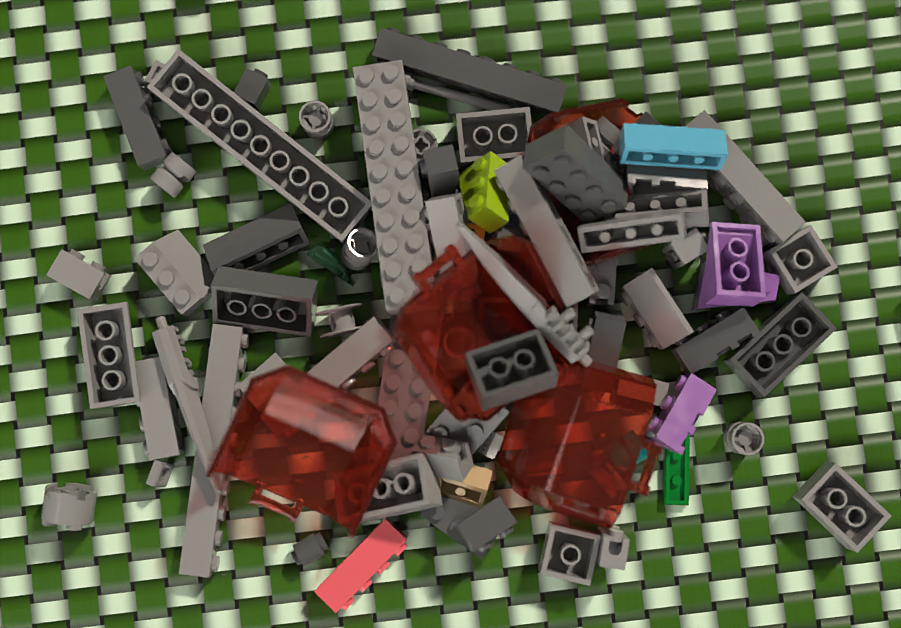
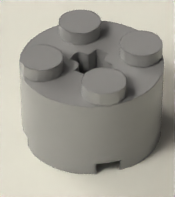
(68, 505)

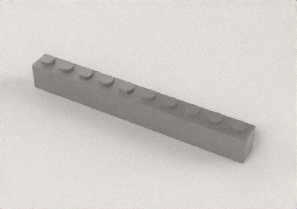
(219, 402)

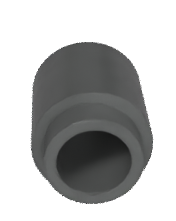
(310, 549)

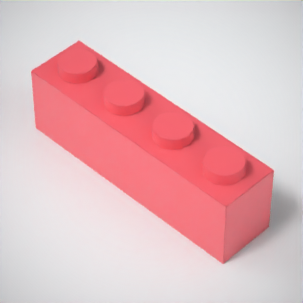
(361, 565)

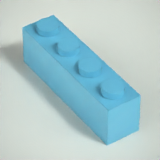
(672, 146)

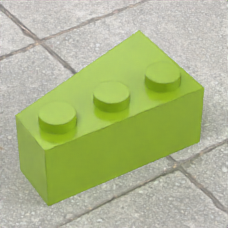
(482, 196)

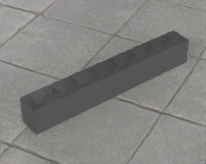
(470, 72)

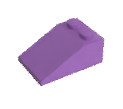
(734, 265)

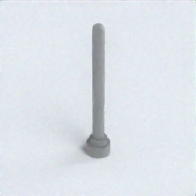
(413, 83)

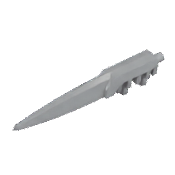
(531, 304)
(185, 388)

